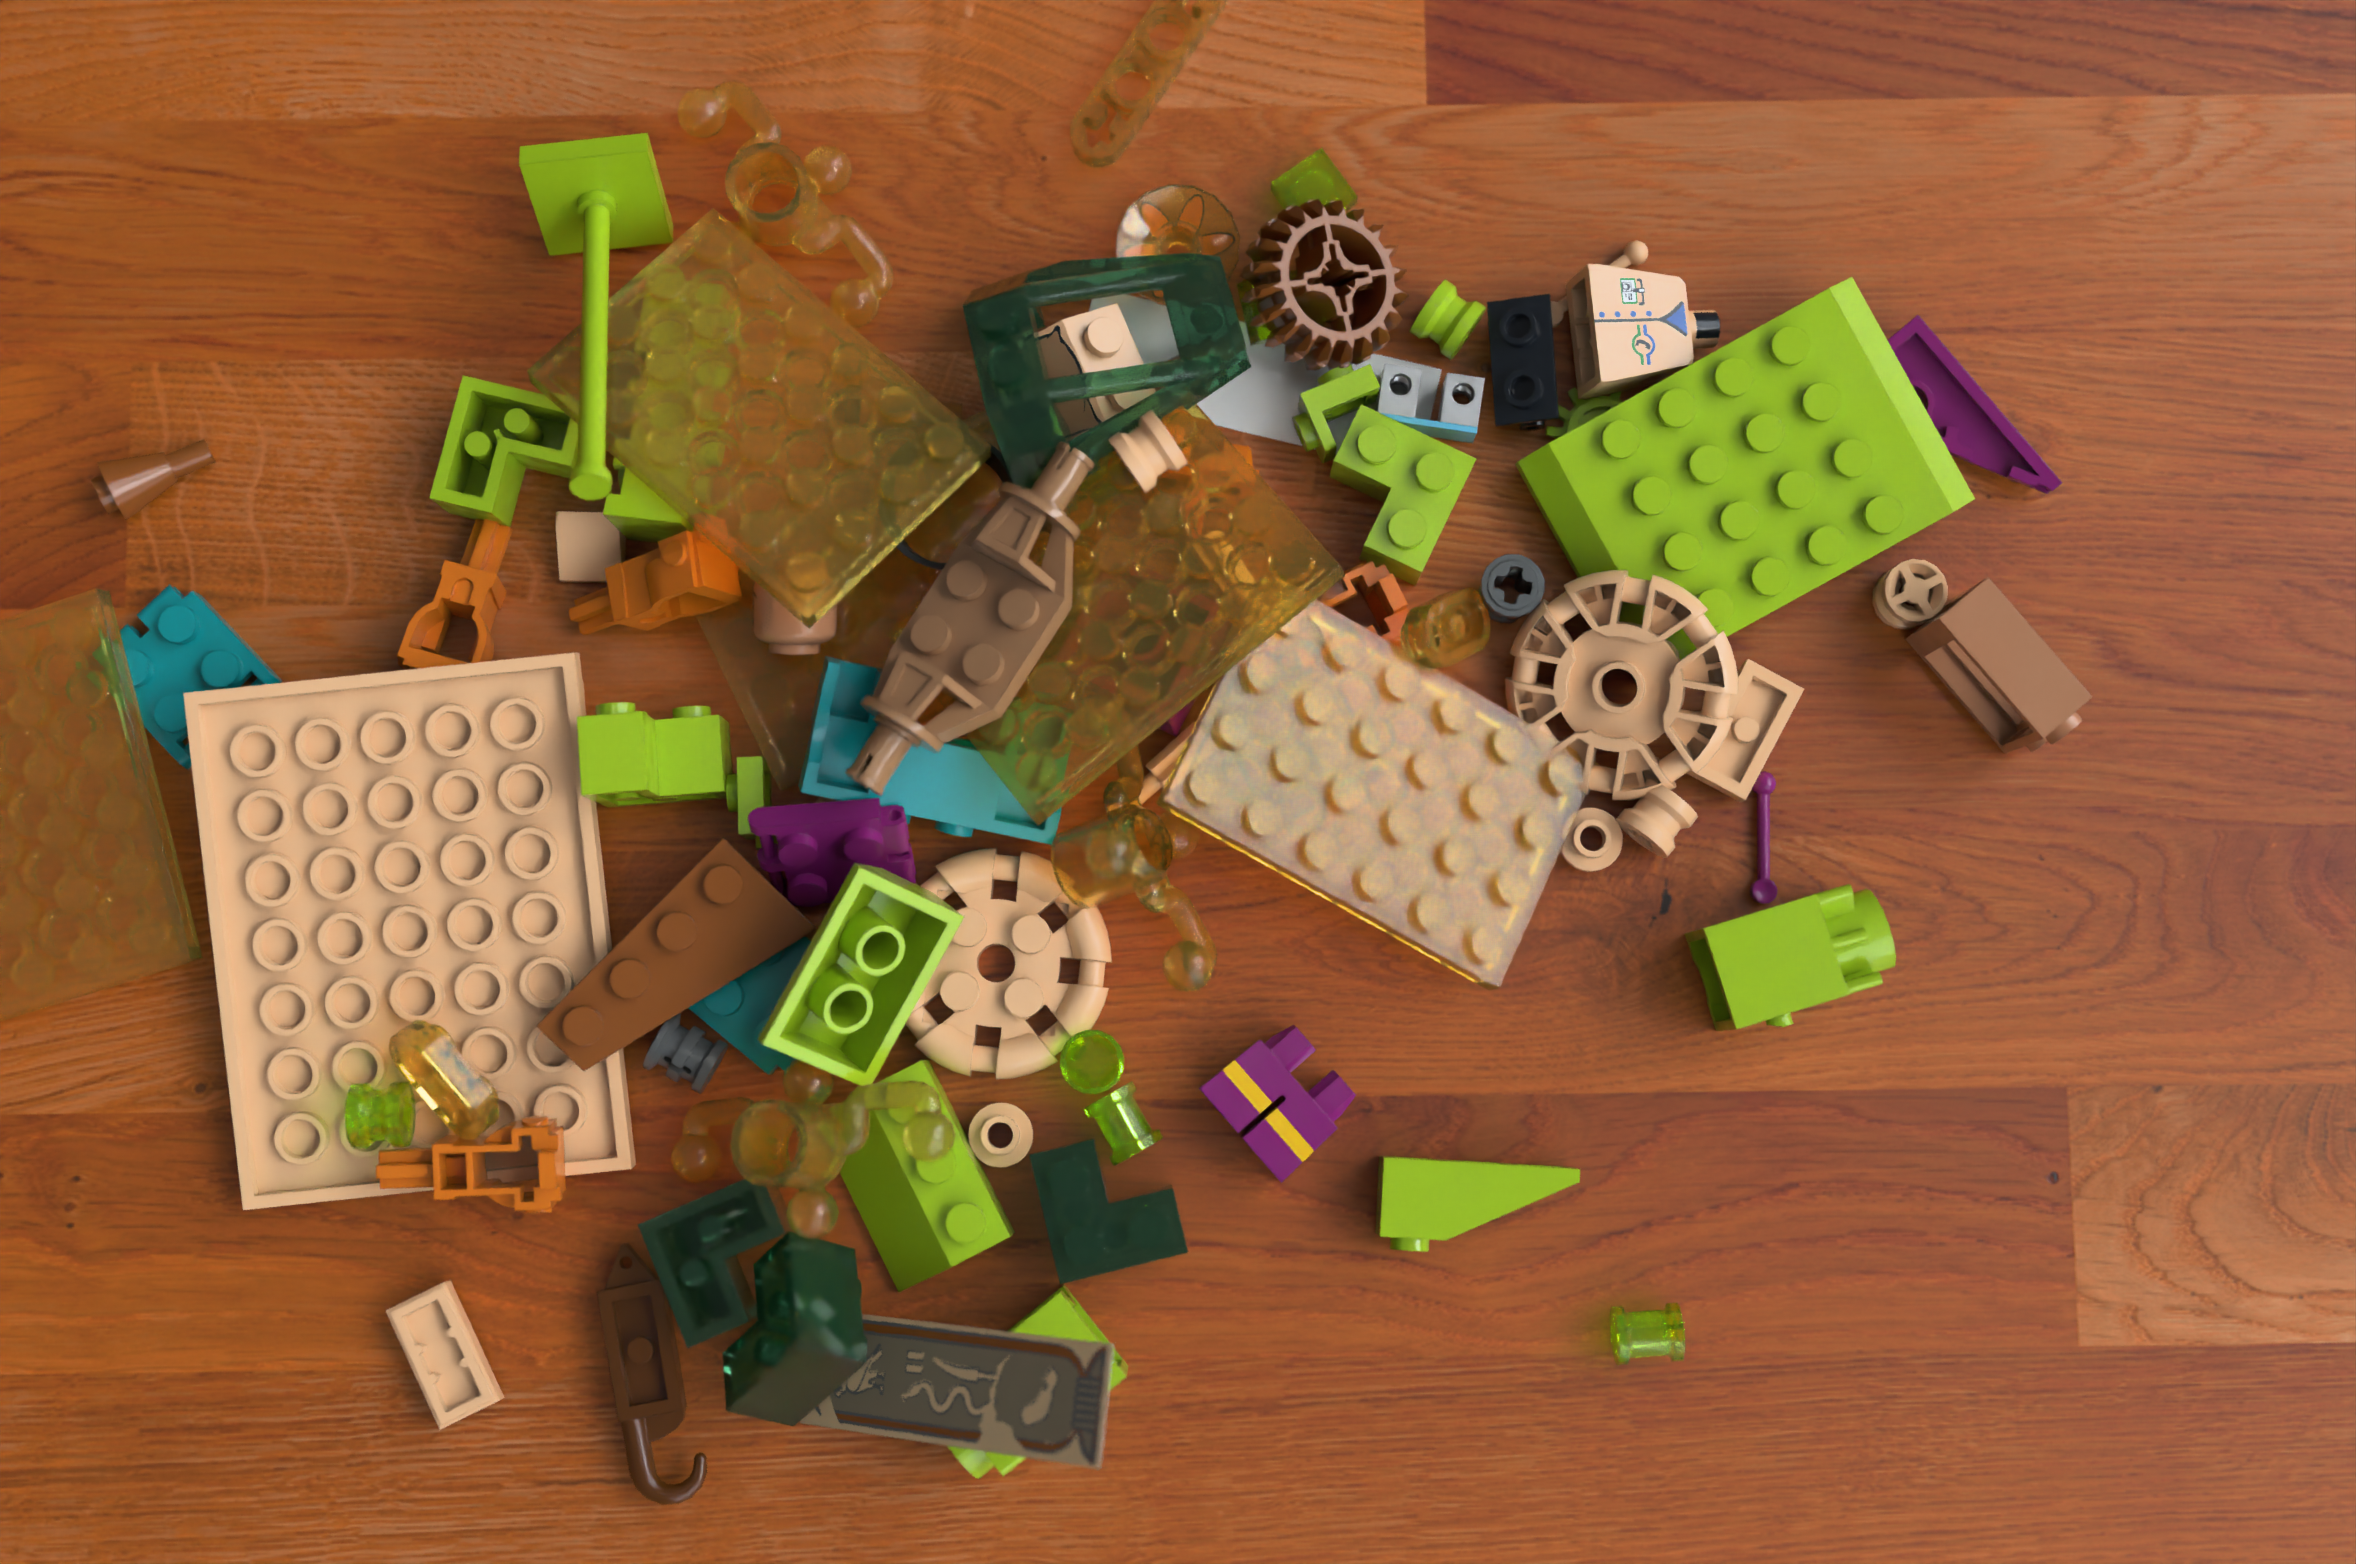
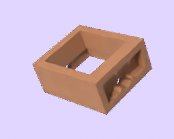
(2000, 669)

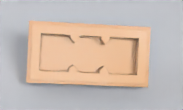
(445, 1354)

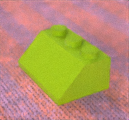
(862, 974)
(921, 1211)

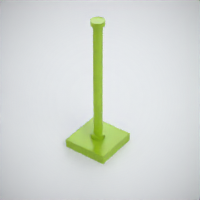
(592, 201)

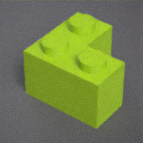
(491, 443)
(1412, 478)
(647, 761)

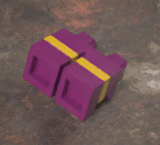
(1299, 1121)

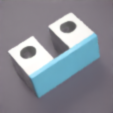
(1454, 421)

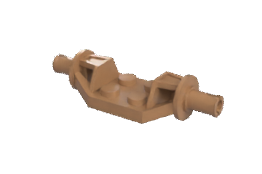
(978, 623)

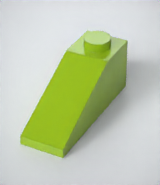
(1448, 1197)

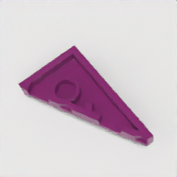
(1964, 413)

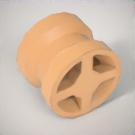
(1148, 451)
(1921, 585)
(1657, 819)

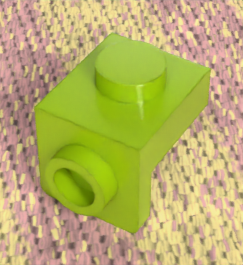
(1338, 394)
(749, 791)

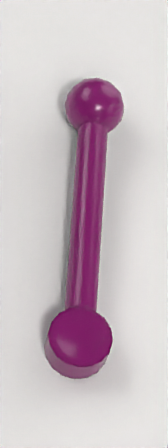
(1763, 889)

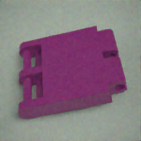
(823, 843)

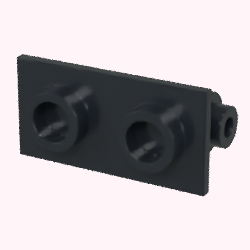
(1523, 361)

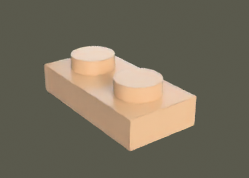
(1758, 720)

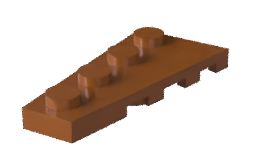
(687, 946)

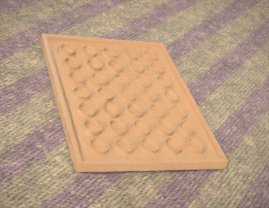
(390, 865)

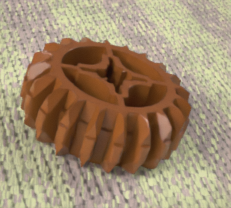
(1315, 317)

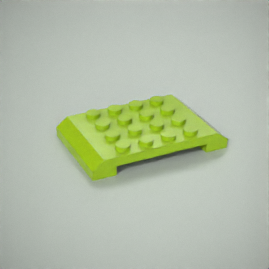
(1753, 467)

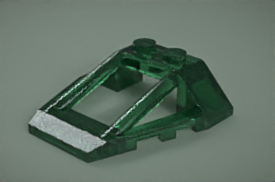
(1013, 370)

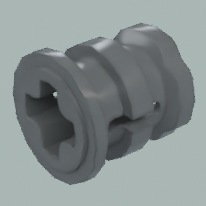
(1527, 580)
(685, 1054)

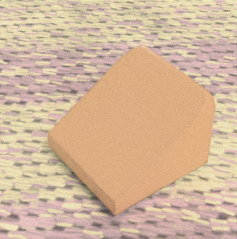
(587, 546)

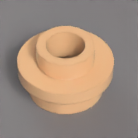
(1611, 845)
(1021, 1129)

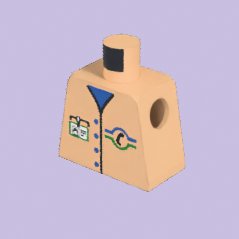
(1632, 328)

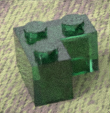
(1097, 1233)
(698, 1252)
(805, 1332)

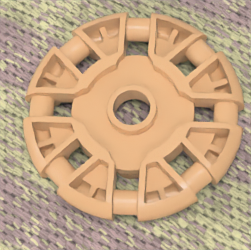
(1647, 657)
(1035, 972)

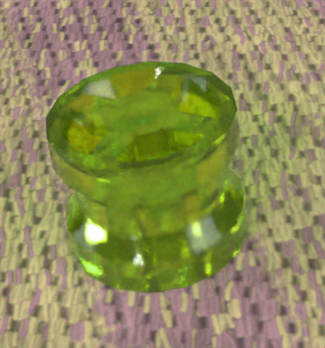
(1084, 1064)
(380, 1115)

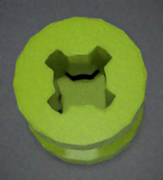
(1448, 319)

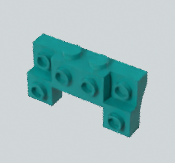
(946, 786)

